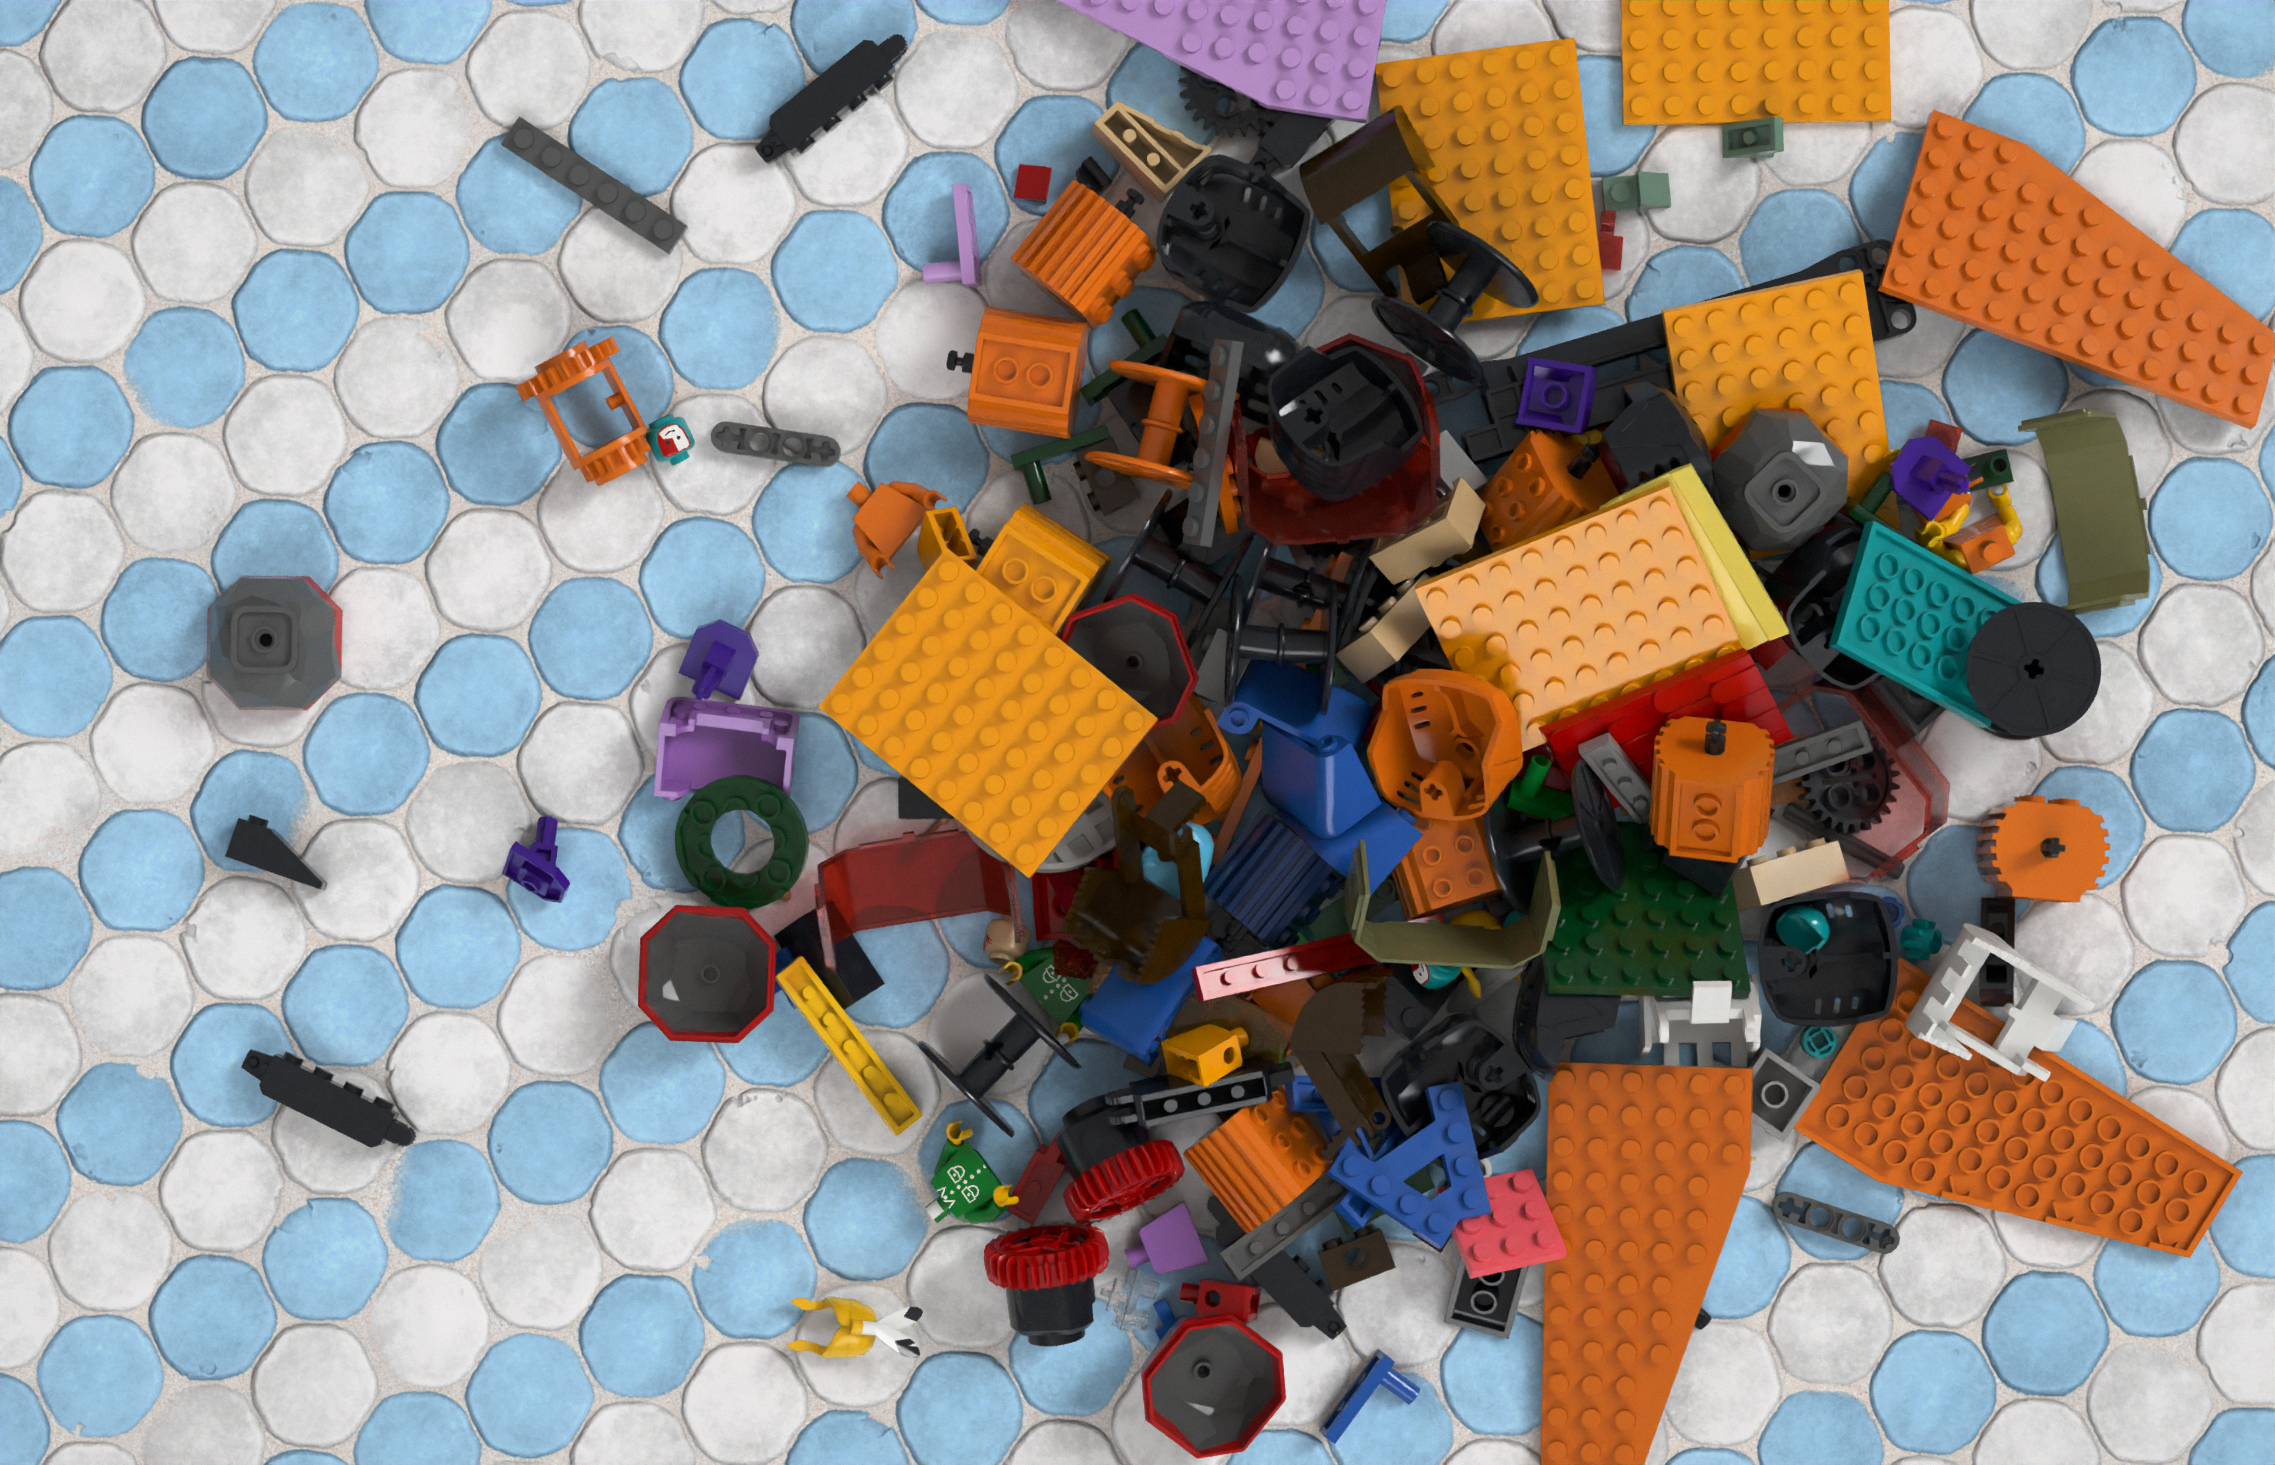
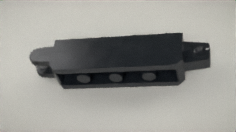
(830, 96)
(1288, 140)
(1174, 1099)
(326, 1100)
(1285, 1280)

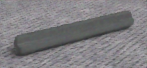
(1848, 842)

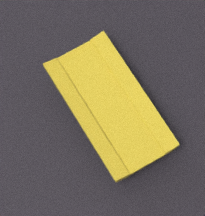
(1735, 579)

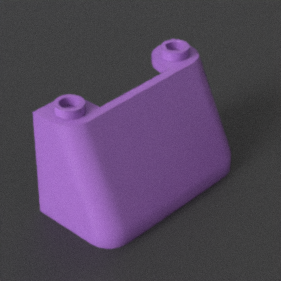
(720, 740)

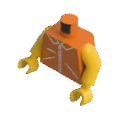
(1952, 514)
(1982, 542)

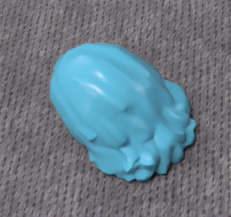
(1165, 873)

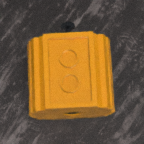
(1041, 566)

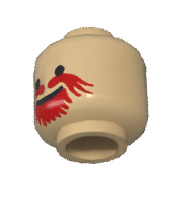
(1000, 941)

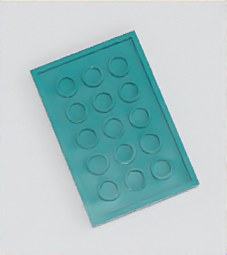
(1915, 618)

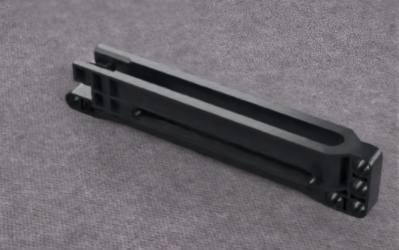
(1505, 378)

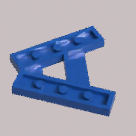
(1304, 1097)
(1446, 1137)

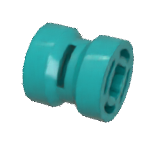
(1813, 1038)

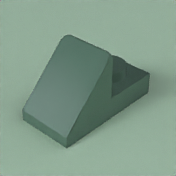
(1753, 138)
(1636, 192)

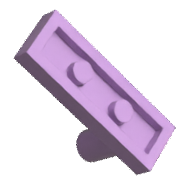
(968, 266)

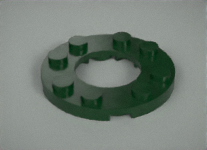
(708, 873)

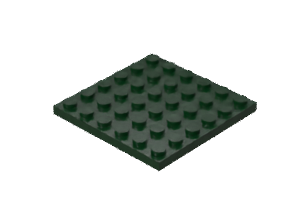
(1642, 937)

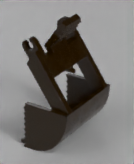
(1359, 168)
(1130, 915)
(1326, 1044)

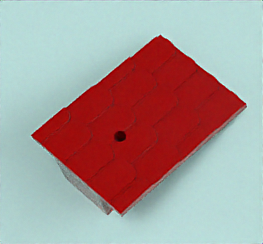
(1719, 689)

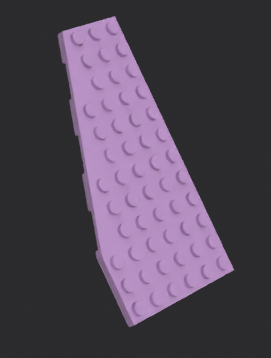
(1277, 52)

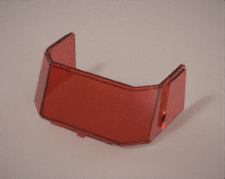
(1288, 514)
(1904, 751)
(909, 883)

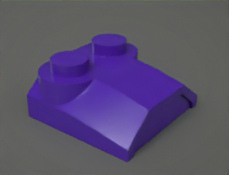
(1557, 396)

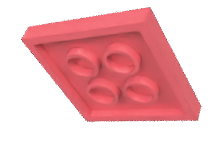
(1515, 1233)

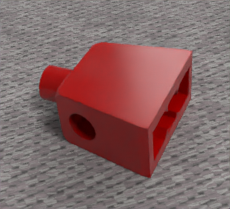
(1235, 1297)

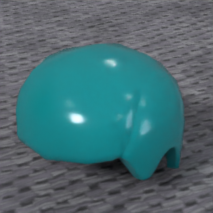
(1803, 927)

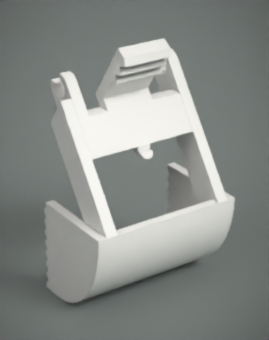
(1702, 1020)
(2029, 1022)

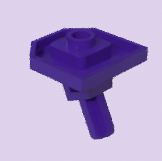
(1927, 475)
(720, 660)
(536, 867)

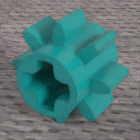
(1921, 939)

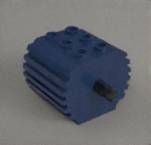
(1270, 884)

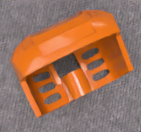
(1458, 712)
(1176, 755)

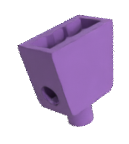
(1168, 1242)

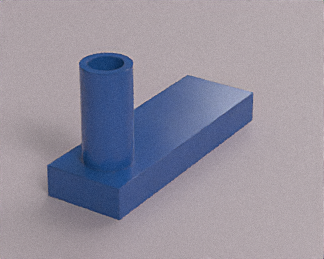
(1376, 1372)

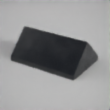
(854, 972)

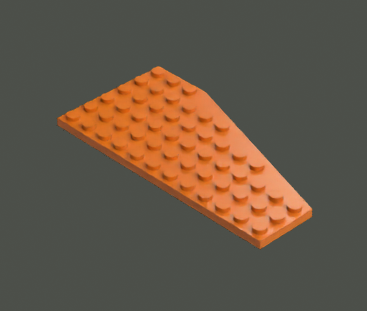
(2047, 264)
(2009, 1140)
(1644, 1199)

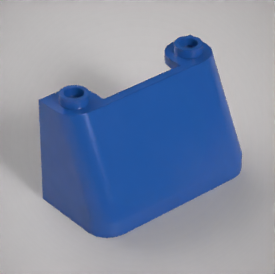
(1288, 700)
(1318, 784)
(1386, 837)
(1139, 1014)

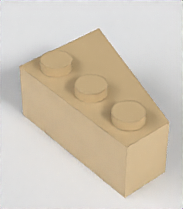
(1147, 149)
(1439, 536)
(1387, 634)
(1789, 874)

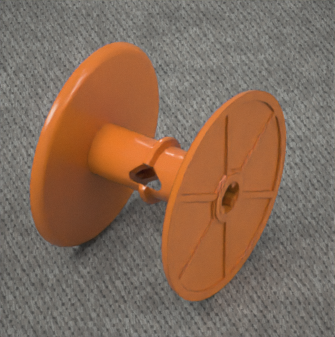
(1160, 426)

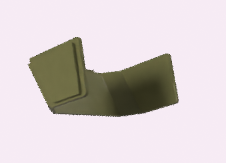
(2095, 508)
(1450, 943)

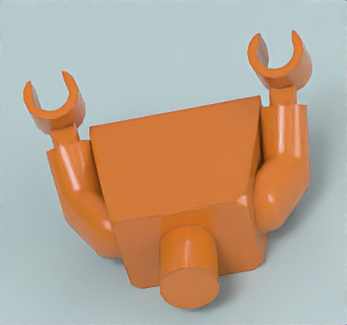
(888, 518)
(1289, 998)

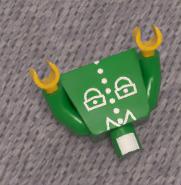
(1056, 993)
(967, 1183)

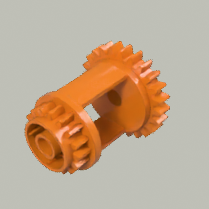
(569, 369)

